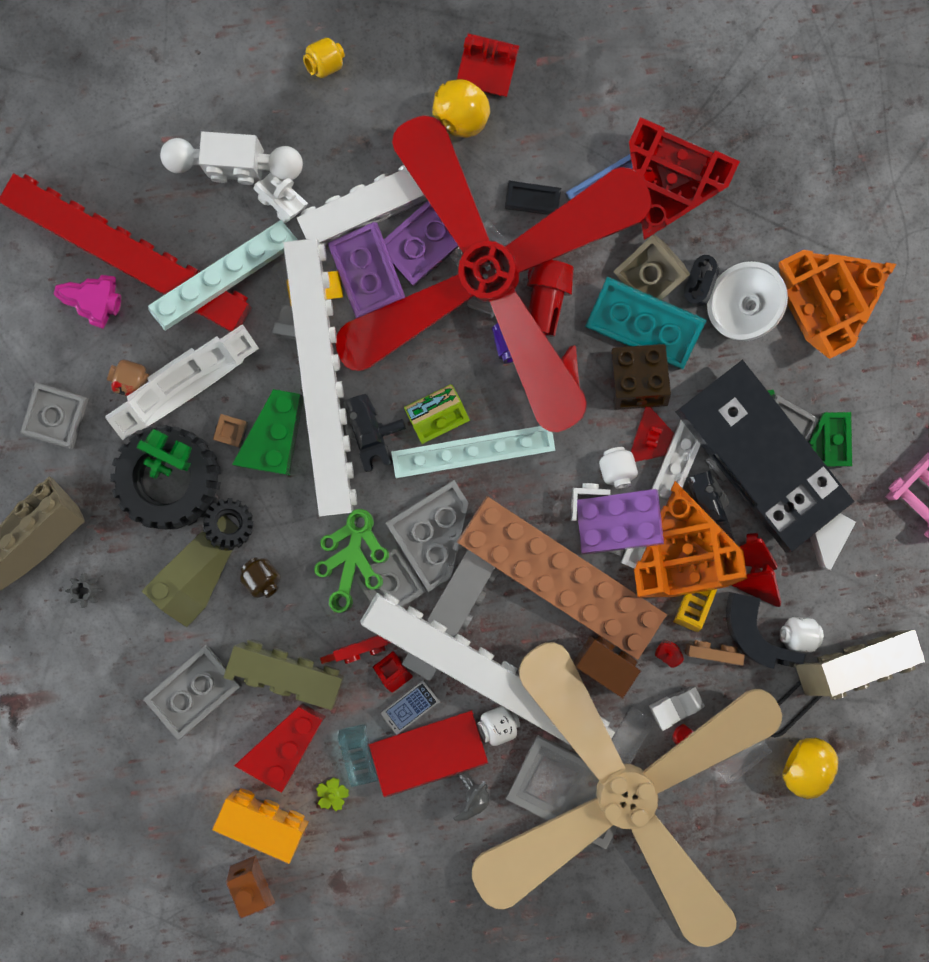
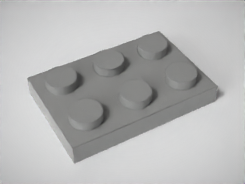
(191, 692)

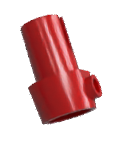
(550, 284)

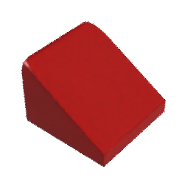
(392, 672)

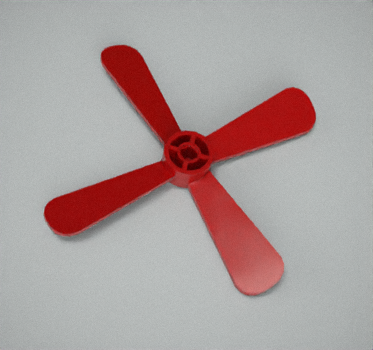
(597, 212)

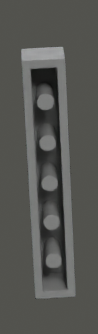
(456, 603)

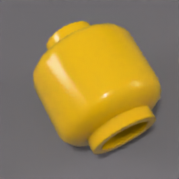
(323, 57)

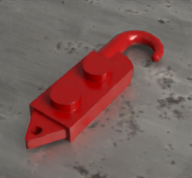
(351, 652)

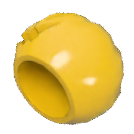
(461, 108)
(810, 768)

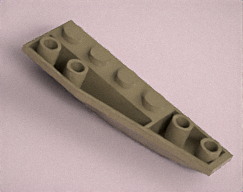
(36, 529)

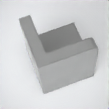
(285, 325)

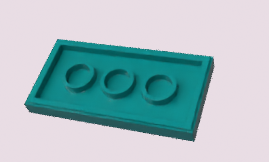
(644, 320)

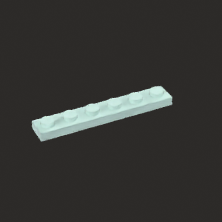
(221, 275)
(472, 451)

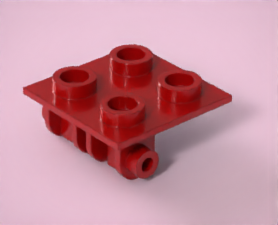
(488, 64)

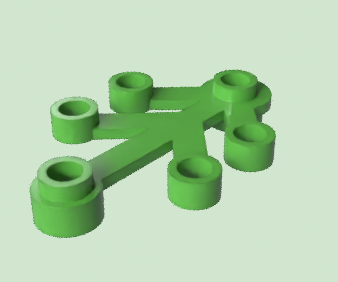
(351, 556)

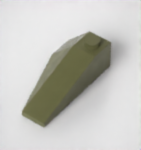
(189, 579)

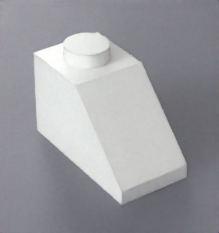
(830, 540)

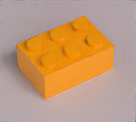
(261, 824)

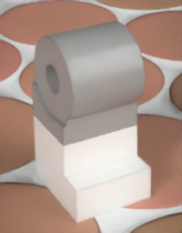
(676, 707)

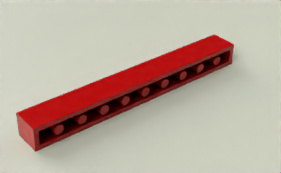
(115, 246)

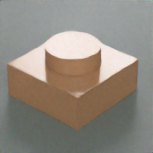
(230, 430)

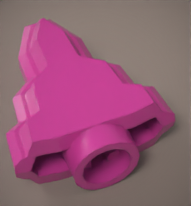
(91, 298)

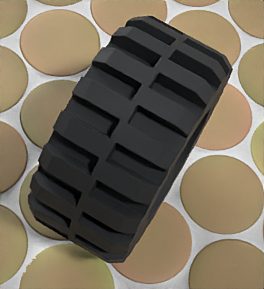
(175, 515)

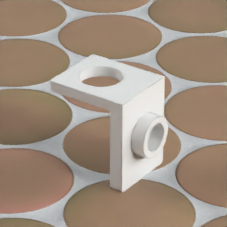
(587, 489)

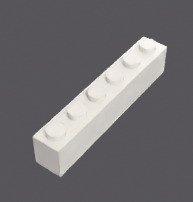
(363, 205)

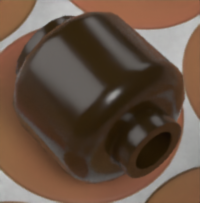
(260, 577)

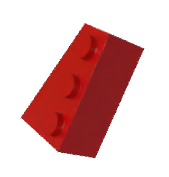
(281, 751)

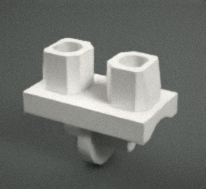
(281, 196)

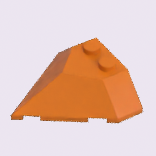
(832, 296)
(694, 553)

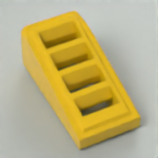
(688, 622)

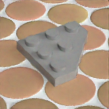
(431, 532)

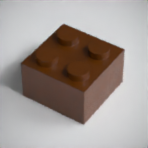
(606, 666)

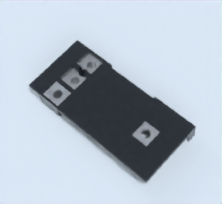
(765, 456)

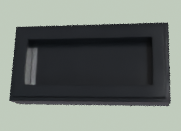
(532, 197)

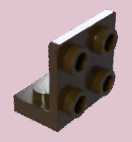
(640, 376)

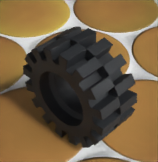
(228, 508)

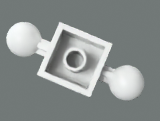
(231, 157)

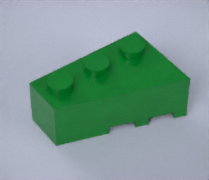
(273, 435)

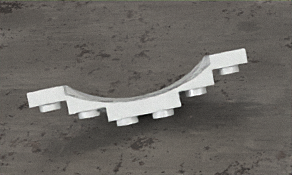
(181, 381)

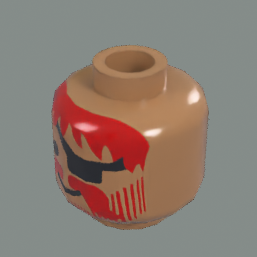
(127, 377)

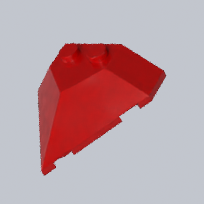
(675, 173)

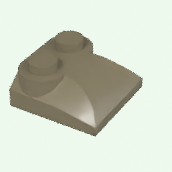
(653, 269)

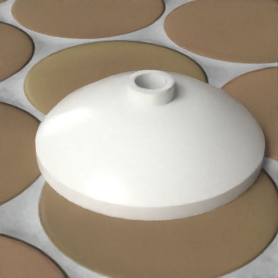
(739, 289)

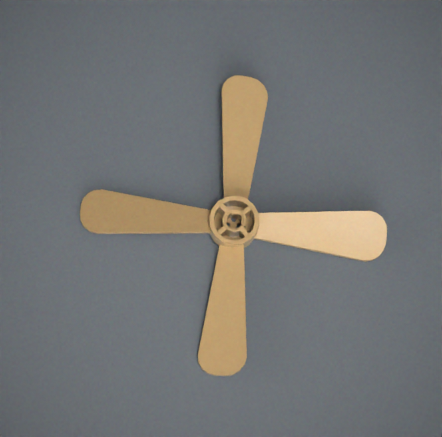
(523, 862)

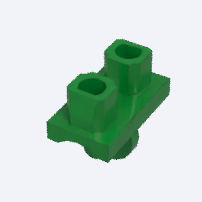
(154, 444)

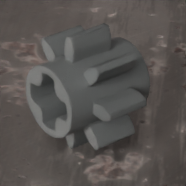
(83, 598)

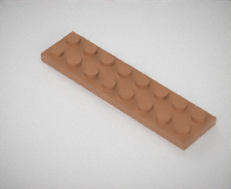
(561, 577)

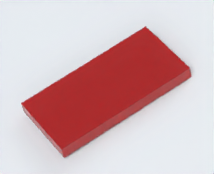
(428, 754)

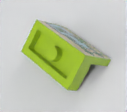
(437, 413)

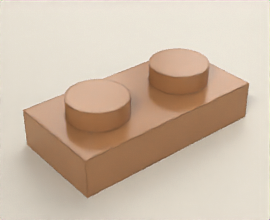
(726, 654)

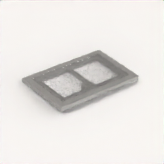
(554, 783)

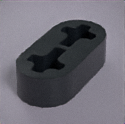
(707, 282)

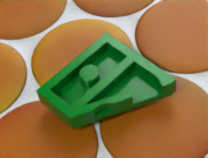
(833, 439)

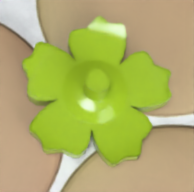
(332, 794)

